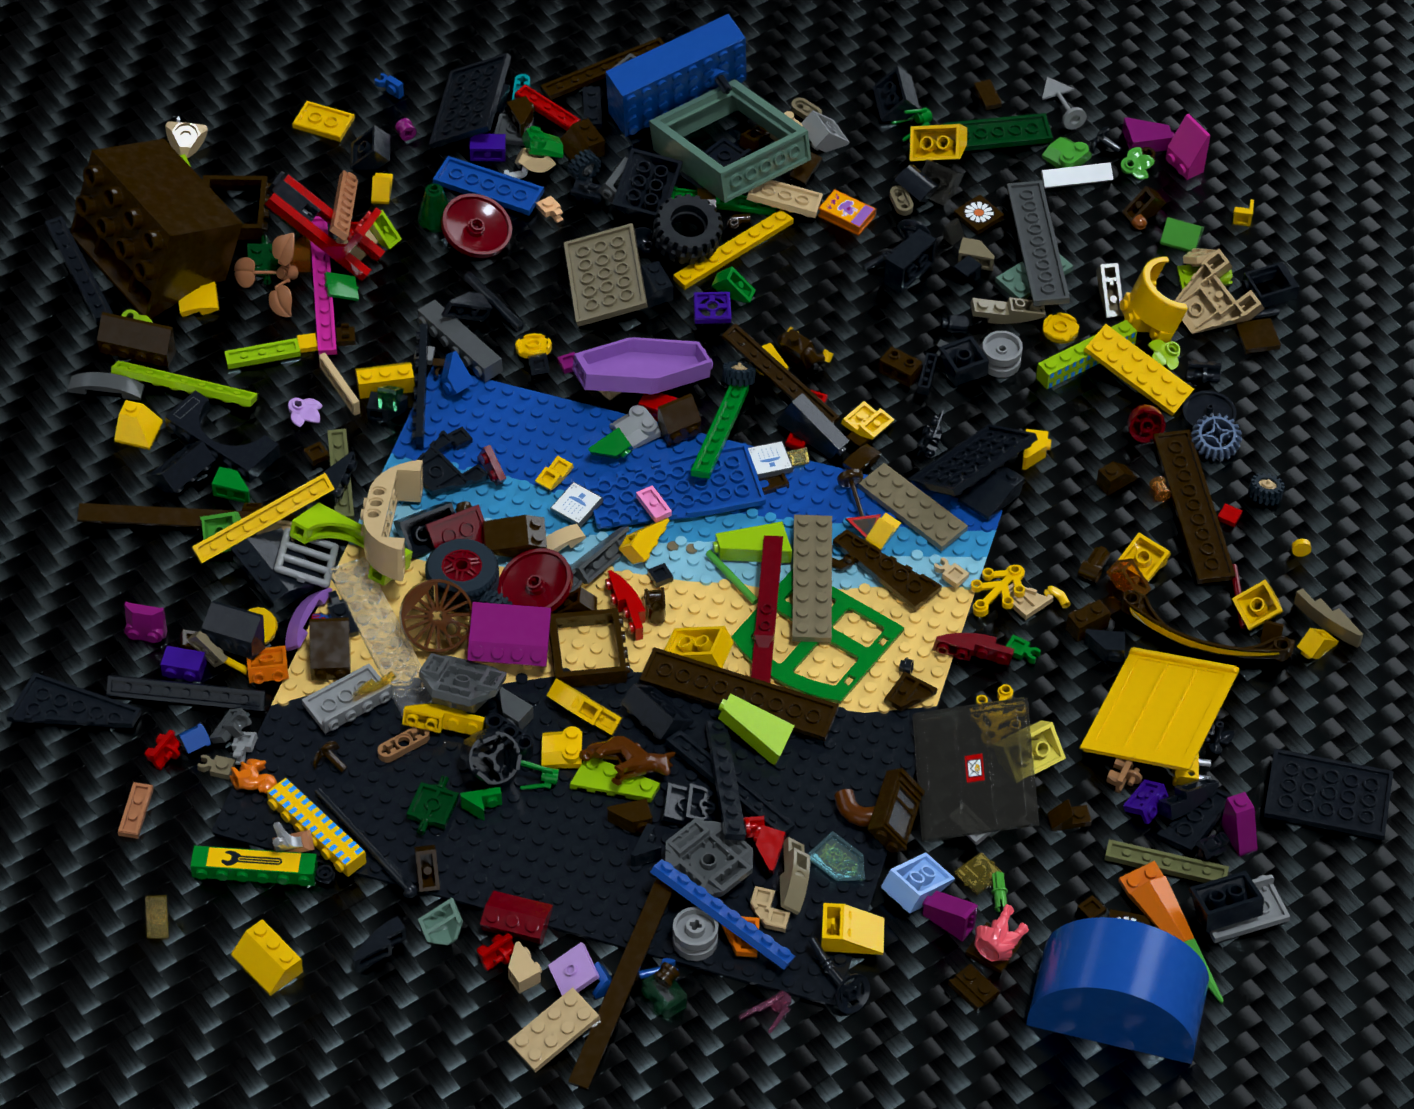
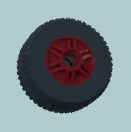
(465, 564)

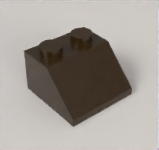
(582, 136)
(679, 420)

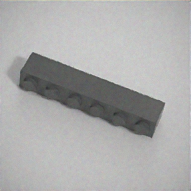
(459, 338)

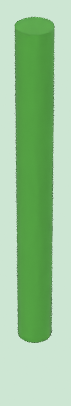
(732, 577)

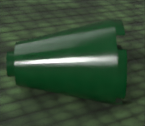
(432, 208)

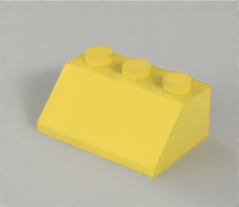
(1045, 745)

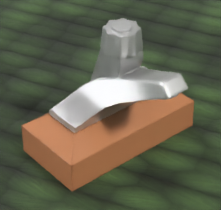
(294, 842)

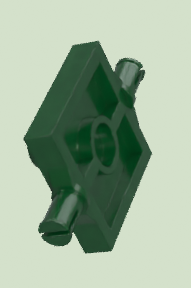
(263, 258)
(432, 805)

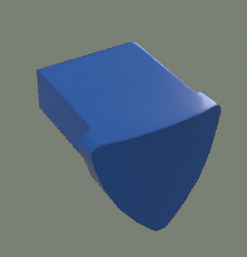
(195, 738)
(605, 980)

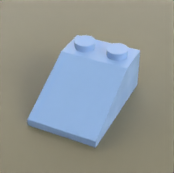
(915, 881)

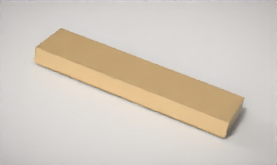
(339, 384)

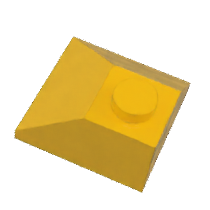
(137, 425)
(1257, 604)

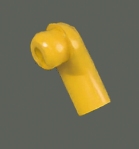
(1059, 594)

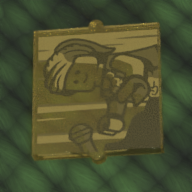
(977, 873)

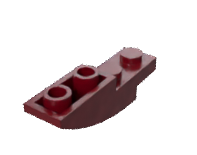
(973, 644)

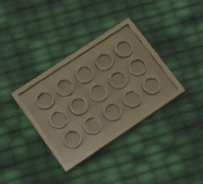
(605, 275)

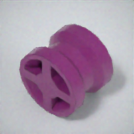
(405, 129)

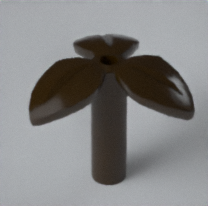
(326, 751)

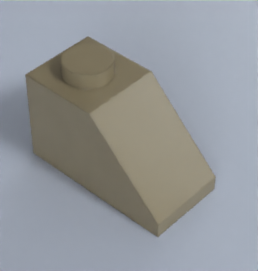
(977, 251)

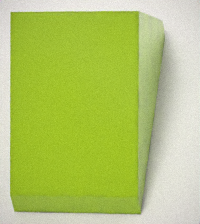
(385, 231)

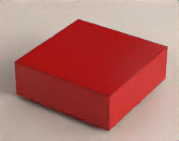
(1229, 515)

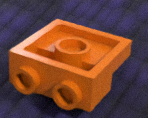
(268, 665)

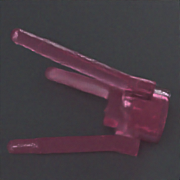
(777, 1002)

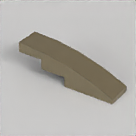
(1332, 621)

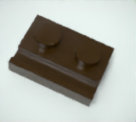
(973, 987)

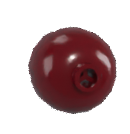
(1145, 422)

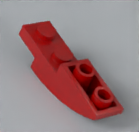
(628, 601)

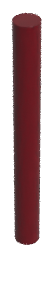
(1237, 590)

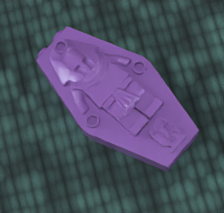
(642, 365)

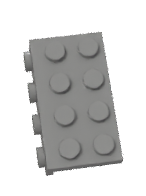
(338, 704)
(1273, 913)

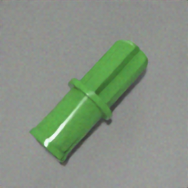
(999, 890)

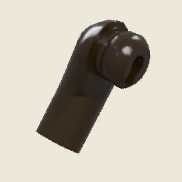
(737, 219)
(843, 564)

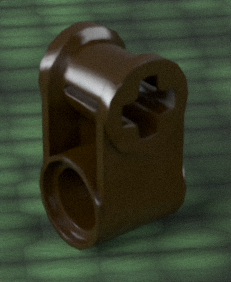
(655, 605)

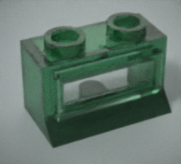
(664, 1000)

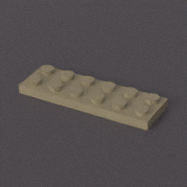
(913, 507)

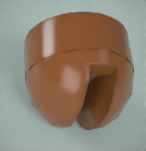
(1139, 222)

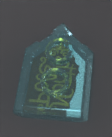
(838, 859)

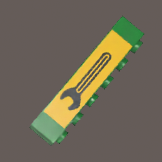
(254, 865)

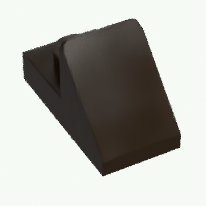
(1068, 817)

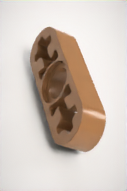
(398, 750)

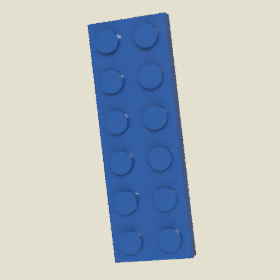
(502, 188)

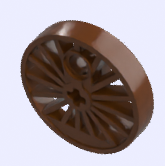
(414, 596)

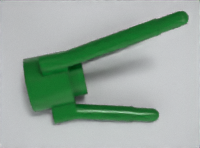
(922, 116)
(549, 775)

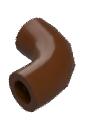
(851, 809)

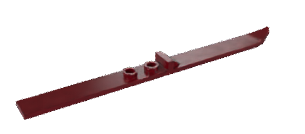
(767, 608)

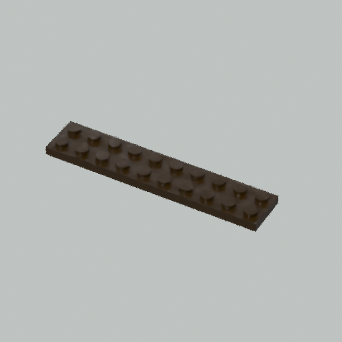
(1194, 507)
(713, 684)

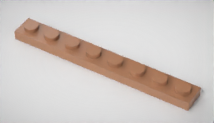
(344, 205)

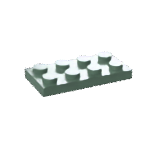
(1015, 280)

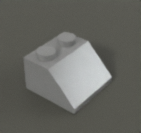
(824, 132)

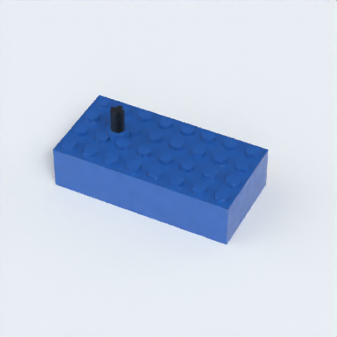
(676, 74)

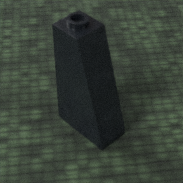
(813, 427)

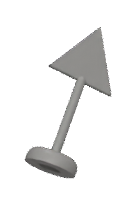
(1074, 116)

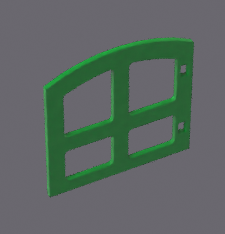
(866, 656)

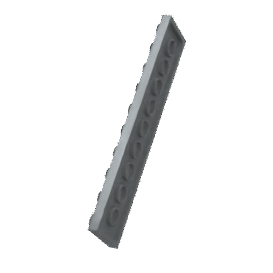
(1038, 243)

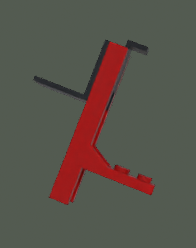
(298, 208)

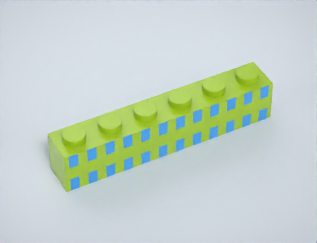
(1074, 359)

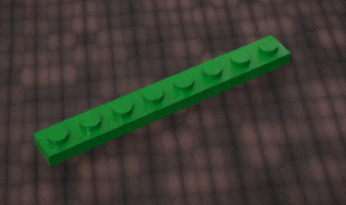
(719, 431)

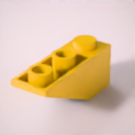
(640, 543)

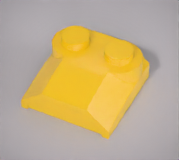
(1147, 555)
(562, 748)

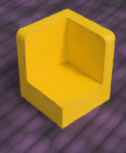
(1243, 216)

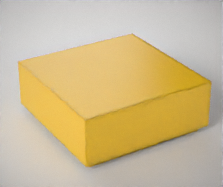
(307, 342)

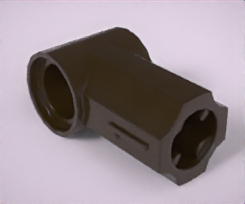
(1092, 568)

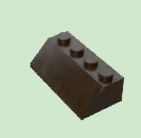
(136, 339)

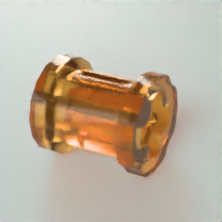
(1160, 489)

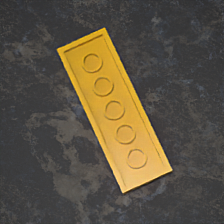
(1138, 370)

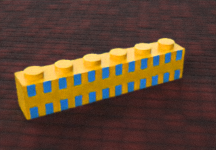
(326, 835)

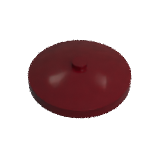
(476, 225)
(537, 579)

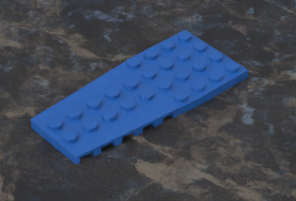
(730, 488)

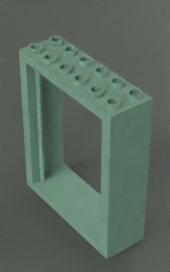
(746, 173)

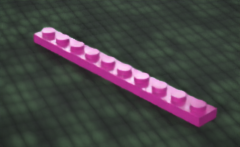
(323, 304)

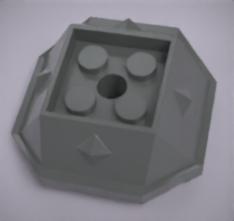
(460, 682)
(704, 843)

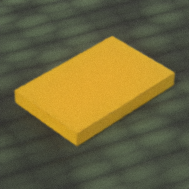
(323, 121)

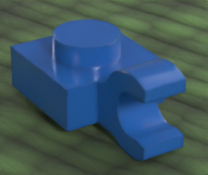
(393, 85)

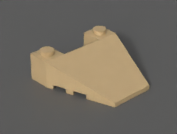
(1210, 302)

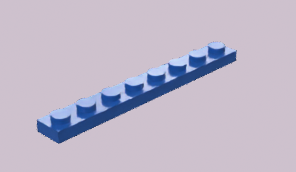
(724, 915)

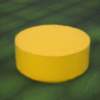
(1301, 547)

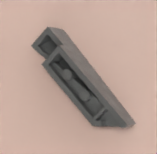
(598, 558)

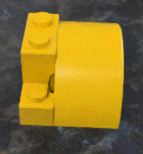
(1149, 309)

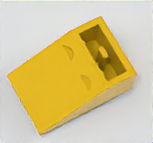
(851, 930)

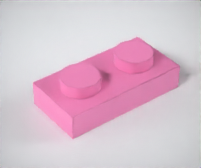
(653, 504)

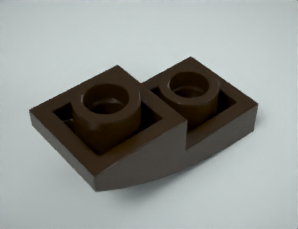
(803, 172)
(862, 457)

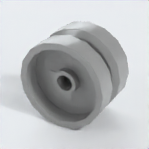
(1003, 352)
(694, 934)

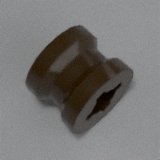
(666, 975)

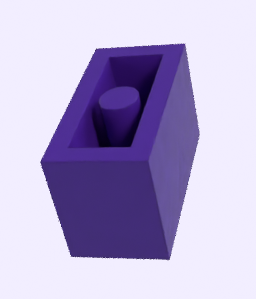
(488, 147)
(183, 664)

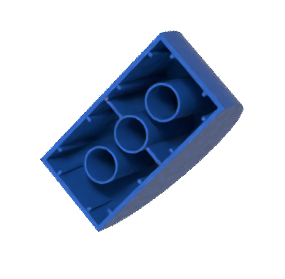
(1121, 987)

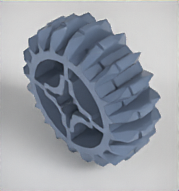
(1223, 429)

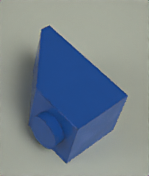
(455, 375)

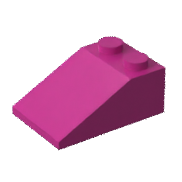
(1188, 148)

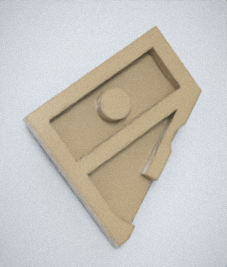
(1197, 256)
(1030, 602)

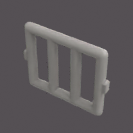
(300, 576)

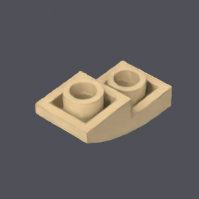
(569, 535)

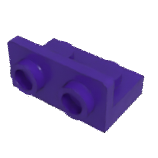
(1146, 800)

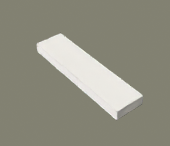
(1077, 175)

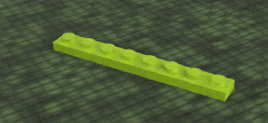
(184, 383)

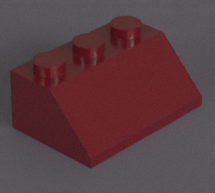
(517, 916)

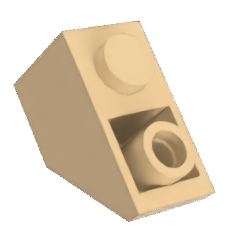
(522, 969)

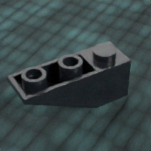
(339, 476)

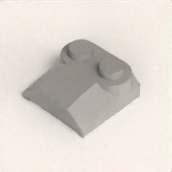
(637, 426)

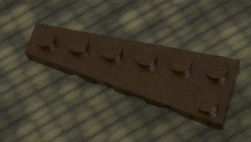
(897, 578)

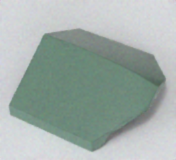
(442, 923)

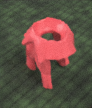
(996, 941)

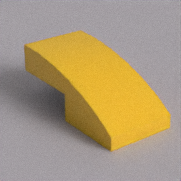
(555, 474)

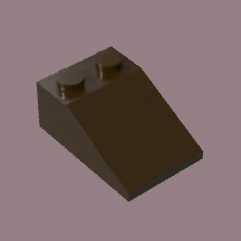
(514, 535)

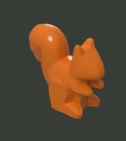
(250, 779)

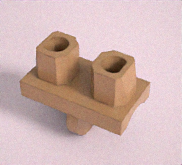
(1127, 774)

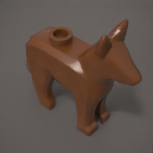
(631, 758)

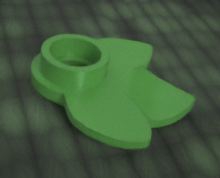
(1139, 163)

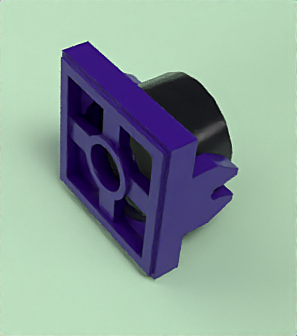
(712, 313)

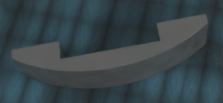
(106, 382)

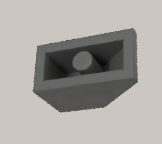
(515, 709)

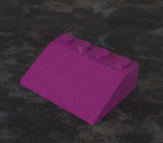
(509, 634)

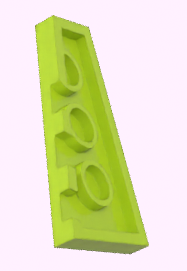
(598, 775)

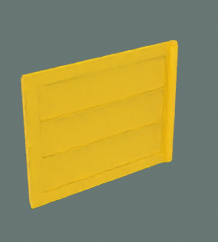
(1160, 709)

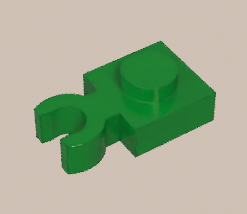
(1023, 649)

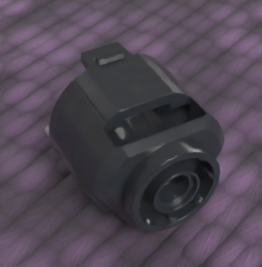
(489, 764)

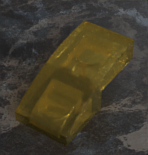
(370, 685)

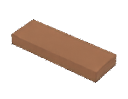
(135, 810)

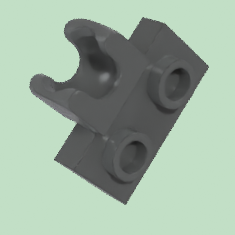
(230, 726)

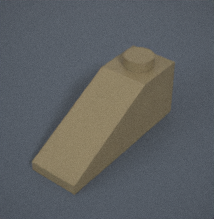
(1110, 289)

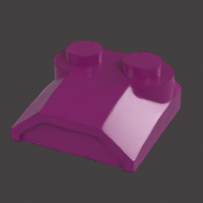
(145, 622)

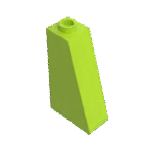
(747, 543)
(756, 727)

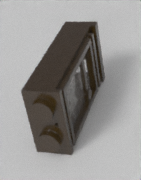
(895, 810)

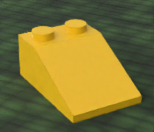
(701, 644)

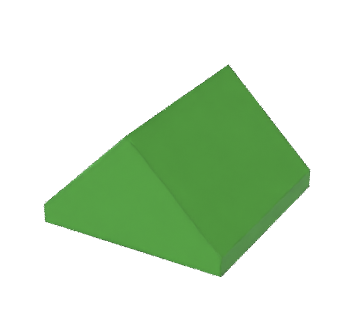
(1181, 234)

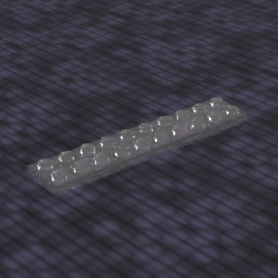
(381, 632)

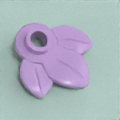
(306, 412)

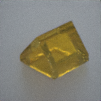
(798, 456)

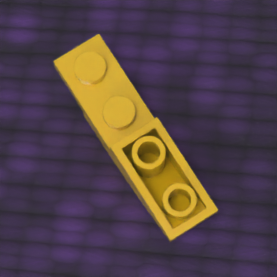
(584, 707)
(439, 717)

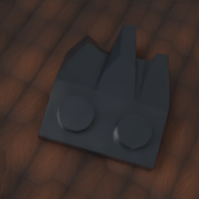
(686, 804)

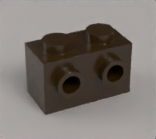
(900, 366)
(1092, 616)

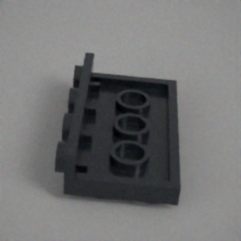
(722, 152)

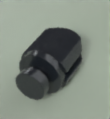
(955, 324)

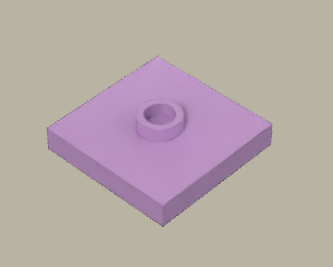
(574, 969)

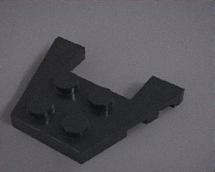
(441, 474)

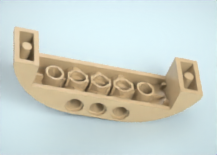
(396, 484)

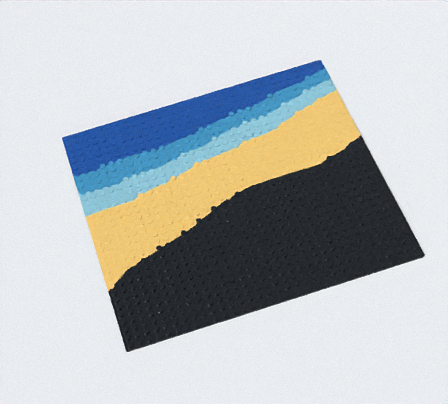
(558, 839)

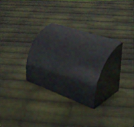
(916, 183)

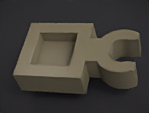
(218, 767)

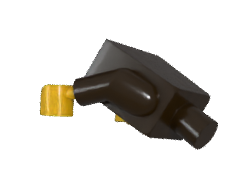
(800, 349)

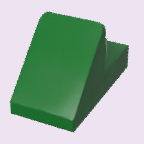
(477, 800)

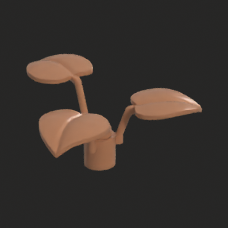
(281, 298)

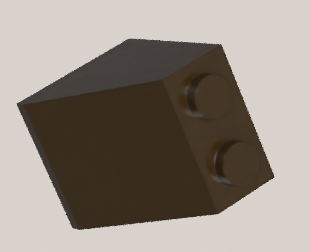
(329, 648)

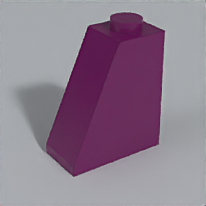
(1147, 134)
(1240, 823)
(951, 913)

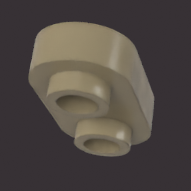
(803, 107)
(901, 200)

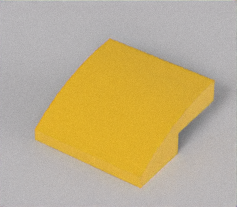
(202, 299)
(867, 421)

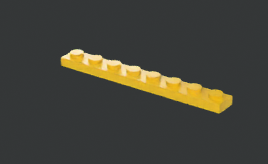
(734, 248)
(262, 518)

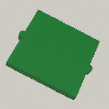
(341, 286)

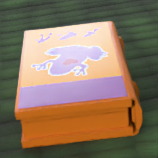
(846, 212)

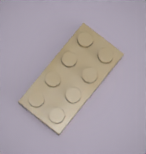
(787, 198)
(554, 1029)

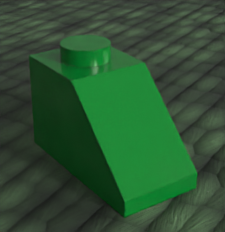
(732, 281)
(612, 446)
(230, 485)

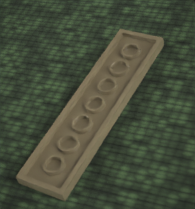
(812, 579)

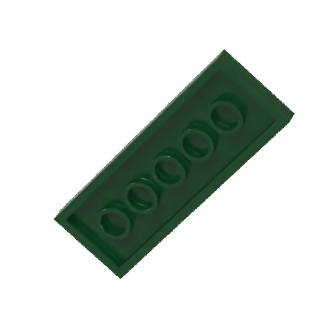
(1006, 131)

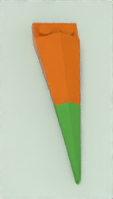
(1155, 898)

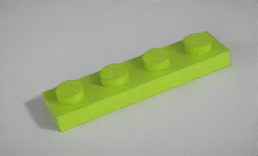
(262, 353)

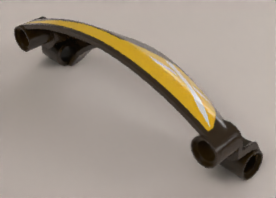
(1138, 606)

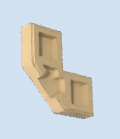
(769, 917)

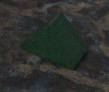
(389, 397)

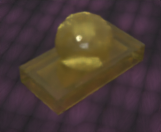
(157, 916)

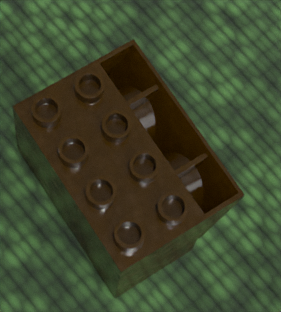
(153, 224)

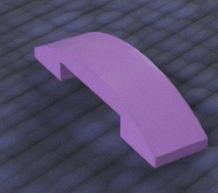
(295, 632)

